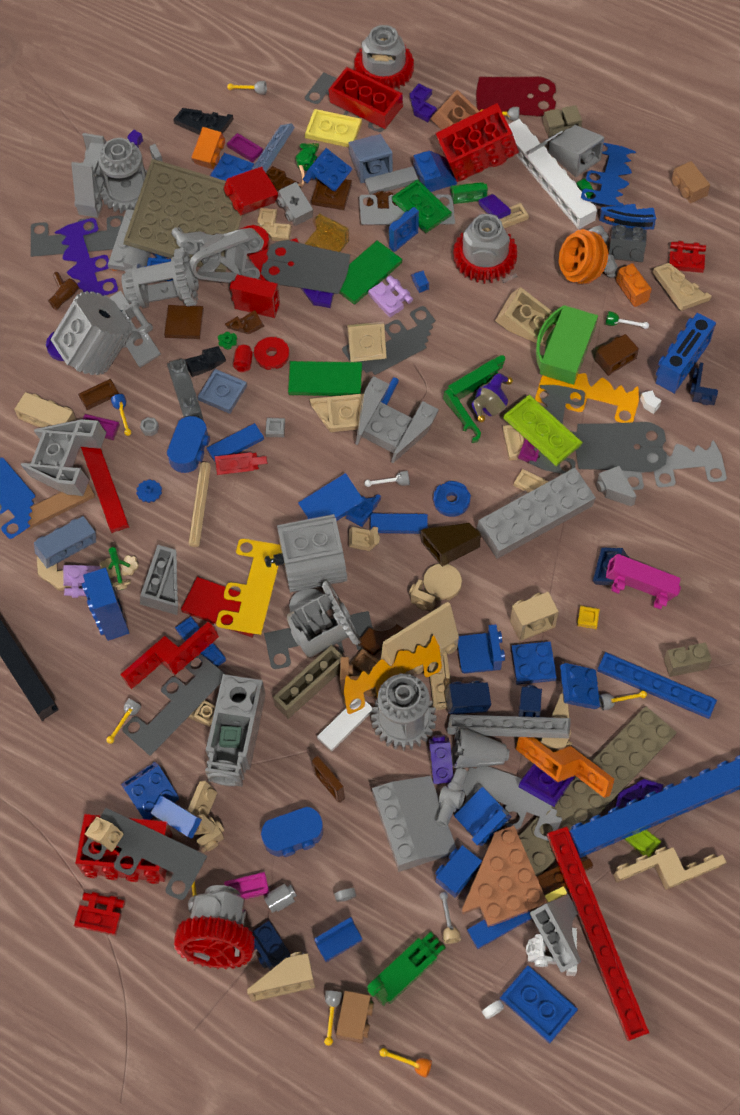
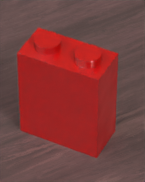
(250, 190)
(256, 295)

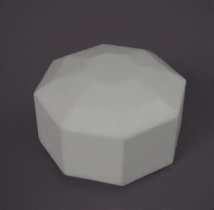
(149, 426)

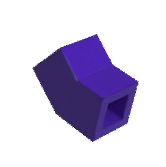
(135, 137)

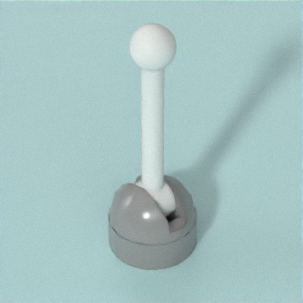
(402, 479)

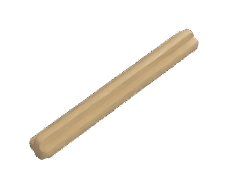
(199, 506)

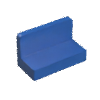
(338, 939)

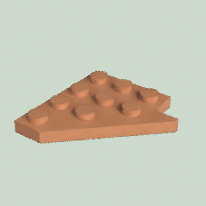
(505, 881)

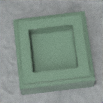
(230, 736)

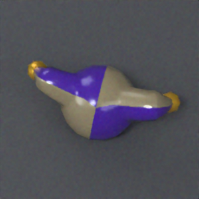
(490, 397)

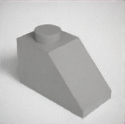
(616, 486)

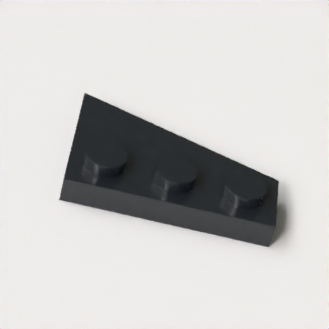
(196, 119)

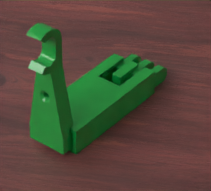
(467, 385)
(405, 969)

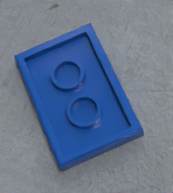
(335, 498)
(538, 1004)

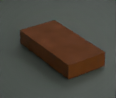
(98, 394)

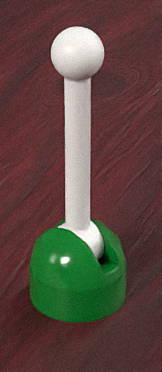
(613, 319)

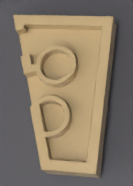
(679, 289)

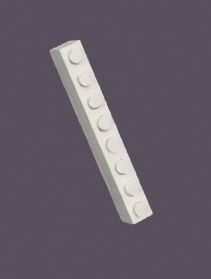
(552, 177)

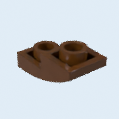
(279, 178)

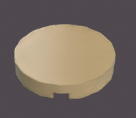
(442, 582)

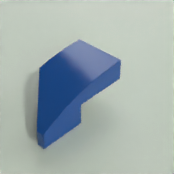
(362, 514)

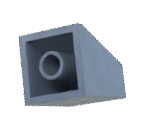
(370, 157)

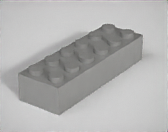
(536, 513)

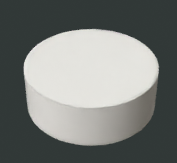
(493, 1009)

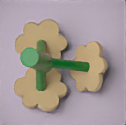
(128, 567)

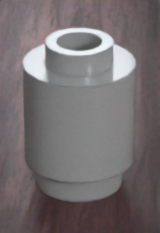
(280, 898)

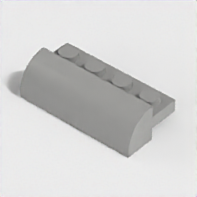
(125, 256)

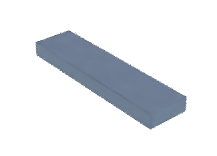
(274, 146)

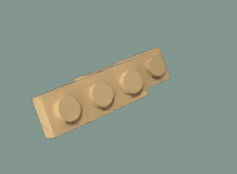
(668, 867)

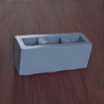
(64, 542)

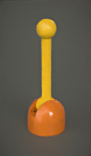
(421, 1066)

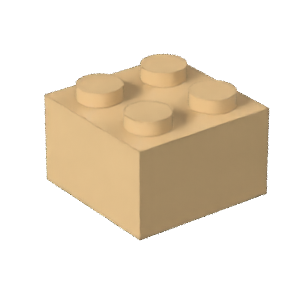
(533, 616)

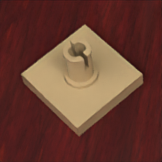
(367, 341)

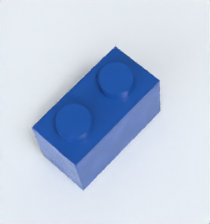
(457, 871)

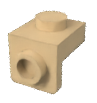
(363, 538)
(421, 599)
(104, 833)
(210, 841)

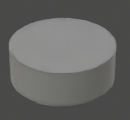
(345, 895)

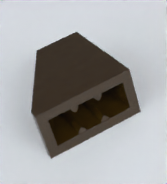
(450, 541)

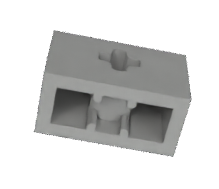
(295, 204)

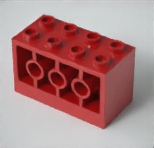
(477, 142)
(105, 866)

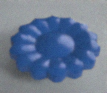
(149, 491)

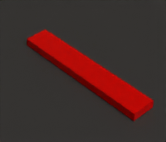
(105, 489)

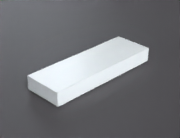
(344, 725)

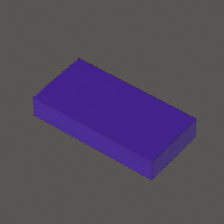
(494, 206)

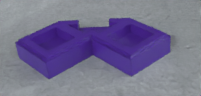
(420, 107)
(319, 298)
(638, 792)

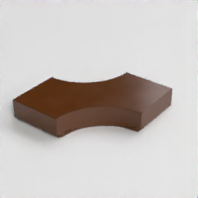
(373, 640)

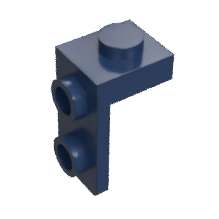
(702, 394)

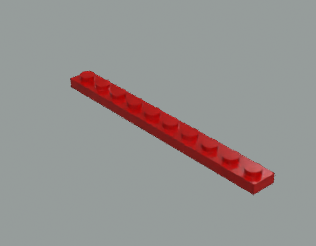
(597, 934)

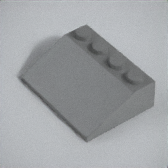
(409, 821)

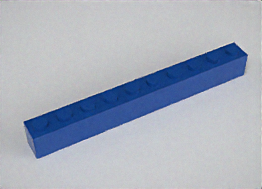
(656, 808)

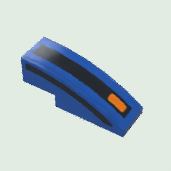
(628, 216)

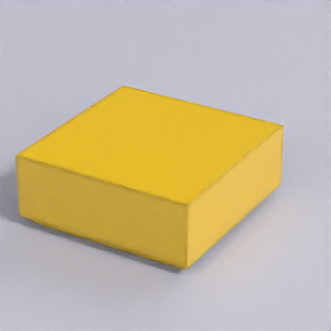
(588, 617)

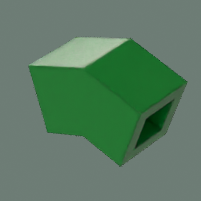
(583, 184)

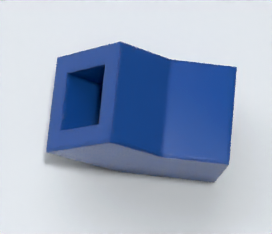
(420, 281)

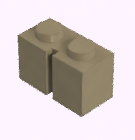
(557, 121)
(684, 661)

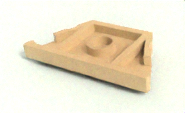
(338, 412)

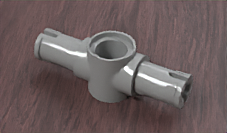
(451, 797)

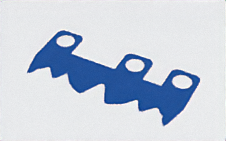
(610, 179)

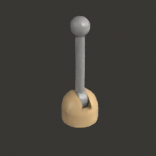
(451, 933)

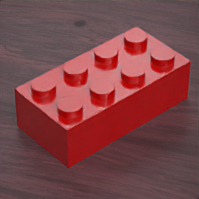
(366, 97)

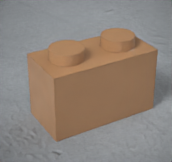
(690, 182)
(354, 1017)

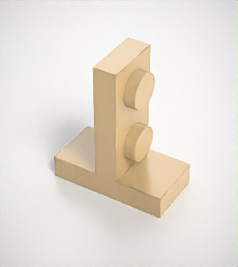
(201, 806)

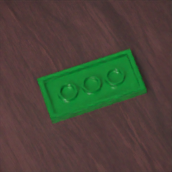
(368, 271)
(325, 378)

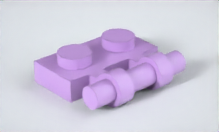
(386, 299)
(74, 577)

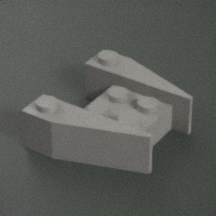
(88, 178)
(388, 426)
(58, 451)

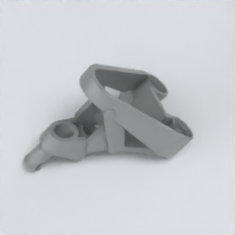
(209, 248)

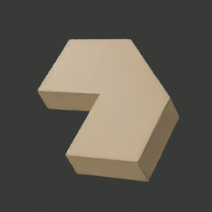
(275, 231)
(51, 575)

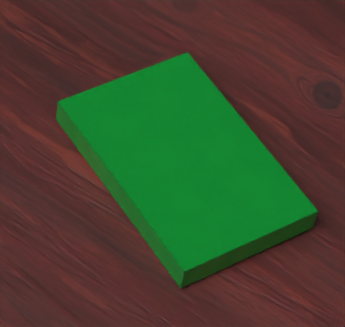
(430, 208)

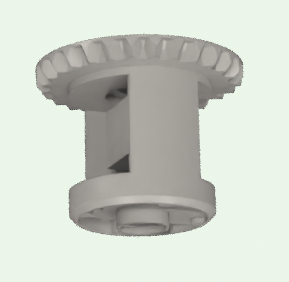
(317, 617)

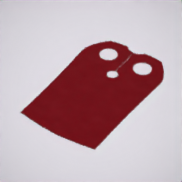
(513, 92)

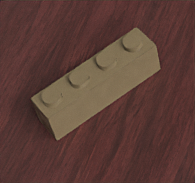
(308, 682)

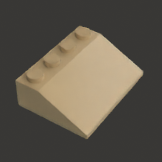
(436, 623)

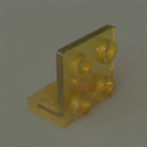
(329, 235)

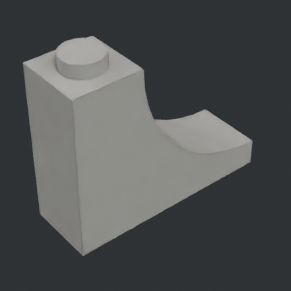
(555, 926)

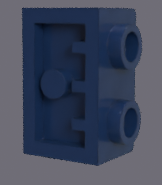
(602, 565)
(269, 946)

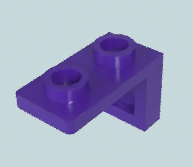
(441, 759)

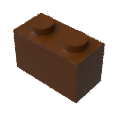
(616, 354)

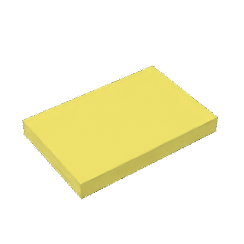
(333, 128)

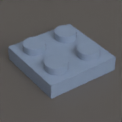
(222, 391)

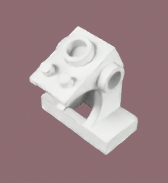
(536, 953)

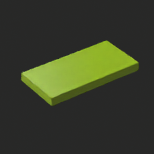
(542, 430)

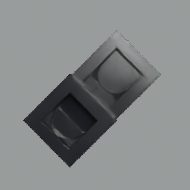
(207, 361)

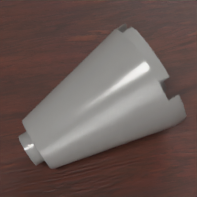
(477, 750)

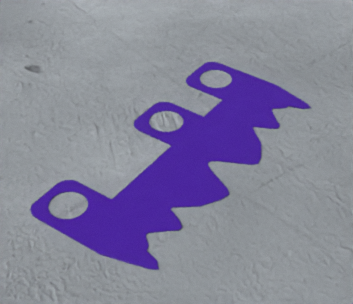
(85, 266)

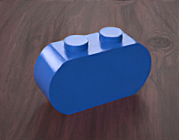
(188, 444)
(292, 832)

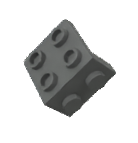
(628, 243)

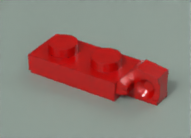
(238, 463)

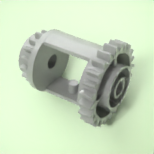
(125, 174)
(184, 282)
(403, 712)

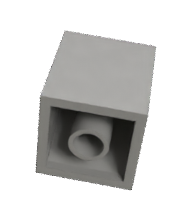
(577, 149)

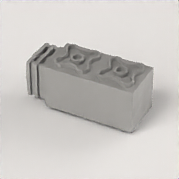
(237, 705)

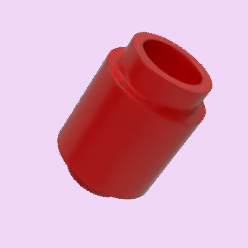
(243, 358)

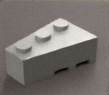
(161, 582)

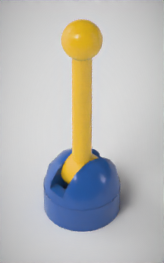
(119, 402)

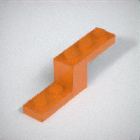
(566, 764)

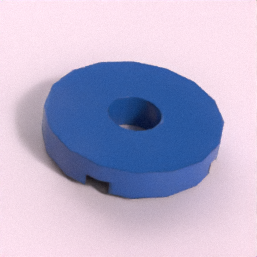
(449, 508)

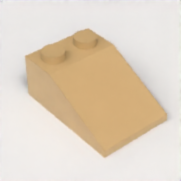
(525, 316)
(287, 977)

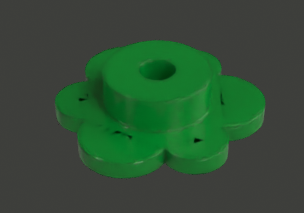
(227, 340)

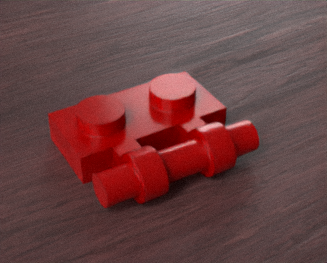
(687, 261)
(97, 919)

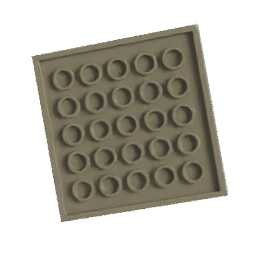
(183, 200)

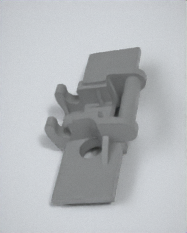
(147, 350)

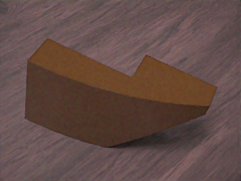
(247, 324)

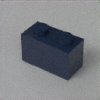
(468, 697)
(530, 701)

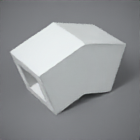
(650, 402)

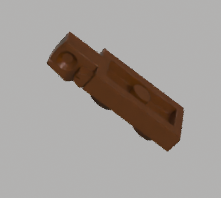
(554, 879)

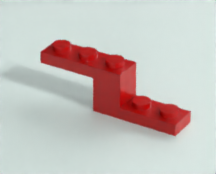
(169, 655)

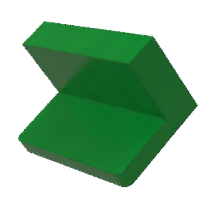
(468, 192)

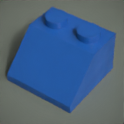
(433, 171)

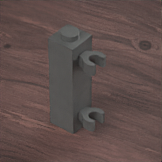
(184, 389)

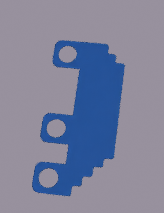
(15, 497)

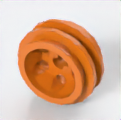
(583, 256)

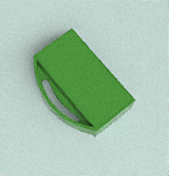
(566, 343)

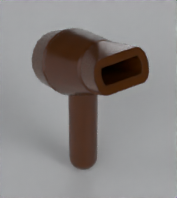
(64, 292)

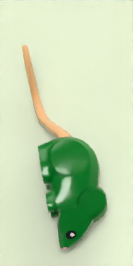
(305, 158)

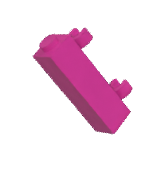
(643, 578)

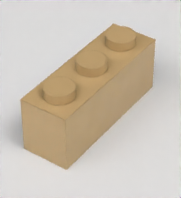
(42, 412)

